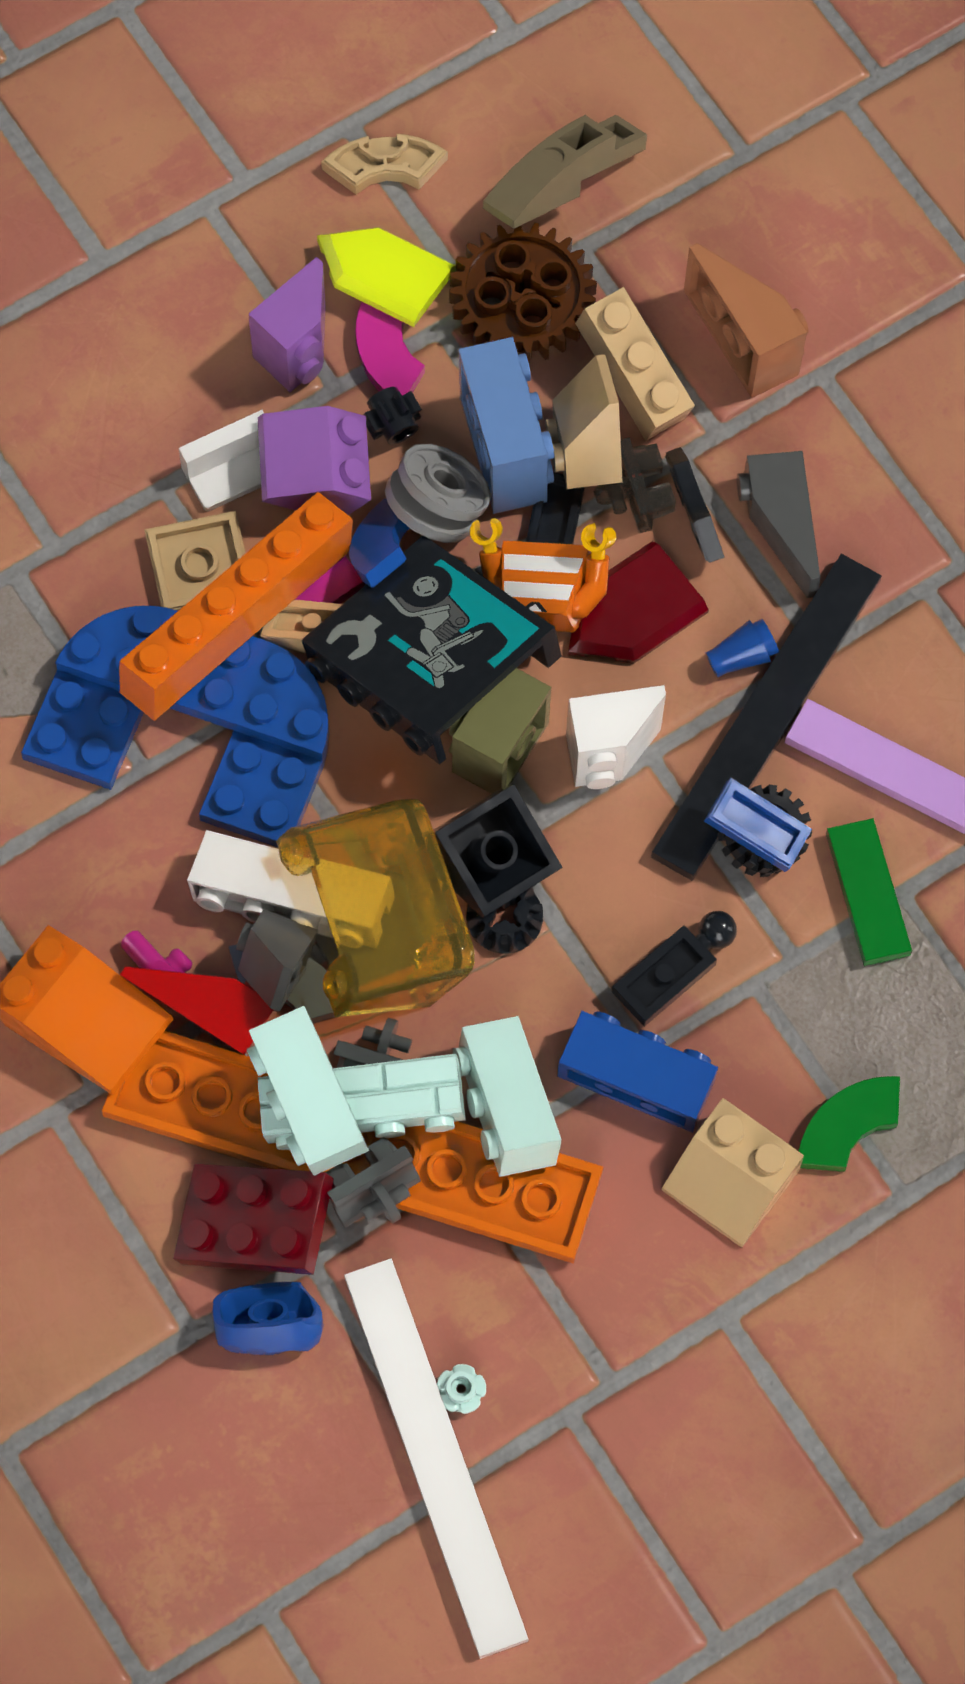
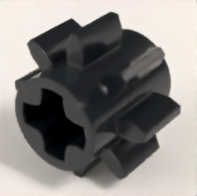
(392, 415)

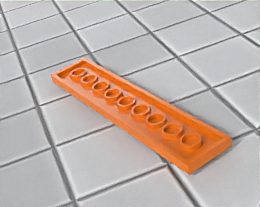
(214, 1103)

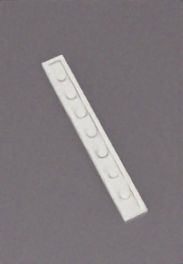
(436, 1459)

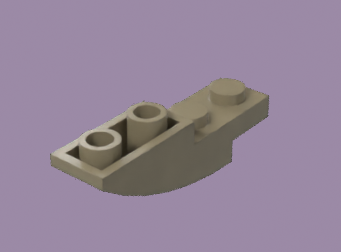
(557, 165)

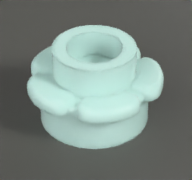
(461, 1402)

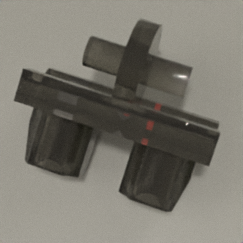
(644, 502)

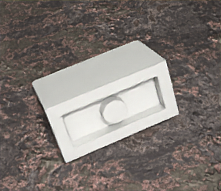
(224, 463)

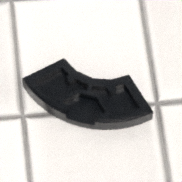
(694, 504)

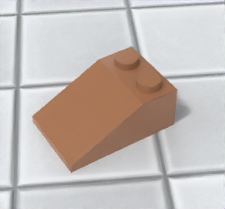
(747, 321)

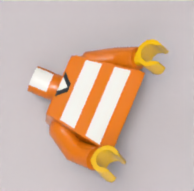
(549, 578)

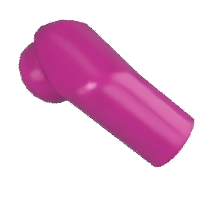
(148, 957)

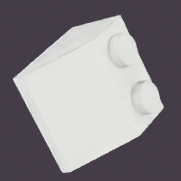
(611, 733)

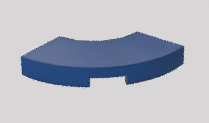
(376, 546)

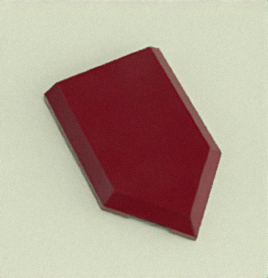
(642, 608)

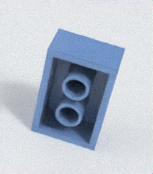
(505, 424)

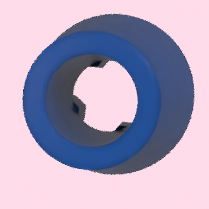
(744, 648)

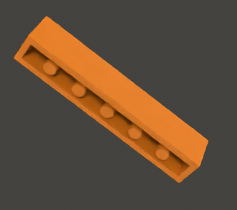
(235, 606)

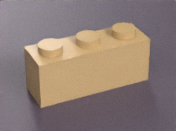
(635, 363)

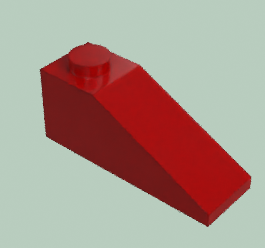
(212, 1002)

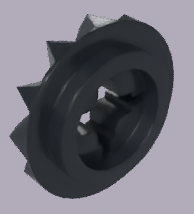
(506, 936)

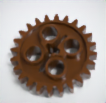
(522, 290)

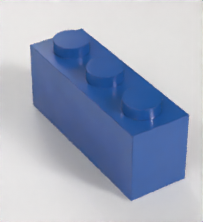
(638, 1070)

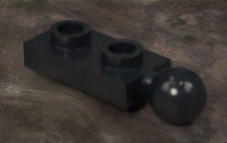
(674, 967)

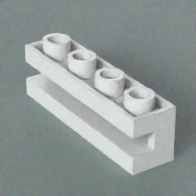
(251, 878)

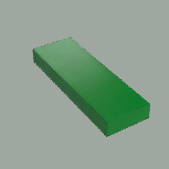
(868, 892)

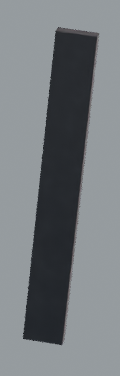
(769, 711)

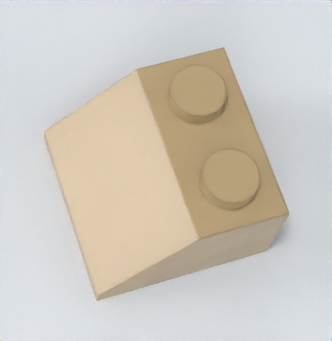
(587, 428)
(733, 1172)

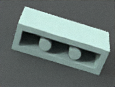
(306, 1092)
(507, 1097)

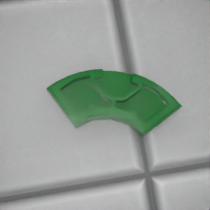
(847, 1120)

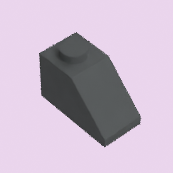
(275, 955)

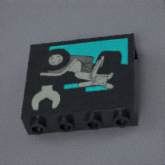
(426, 645)

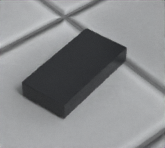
(559, 516)

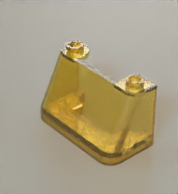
(385, 906)

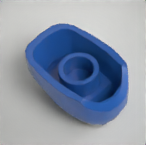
(267, 1319)

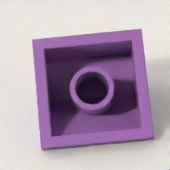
(290, 328)
(314, 453)

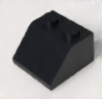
(495, 851)

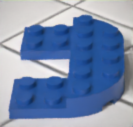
(256, 692)

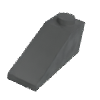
(782, 512)

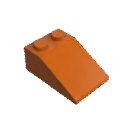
(80, 1010)

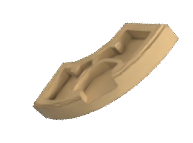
(384, 159)

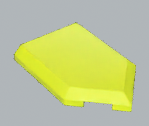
(385, 271)

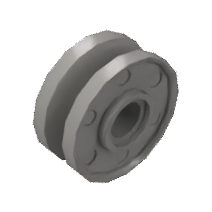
(437, 493)

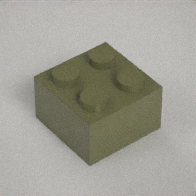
(500, 731)

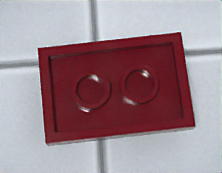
(253, 1218)

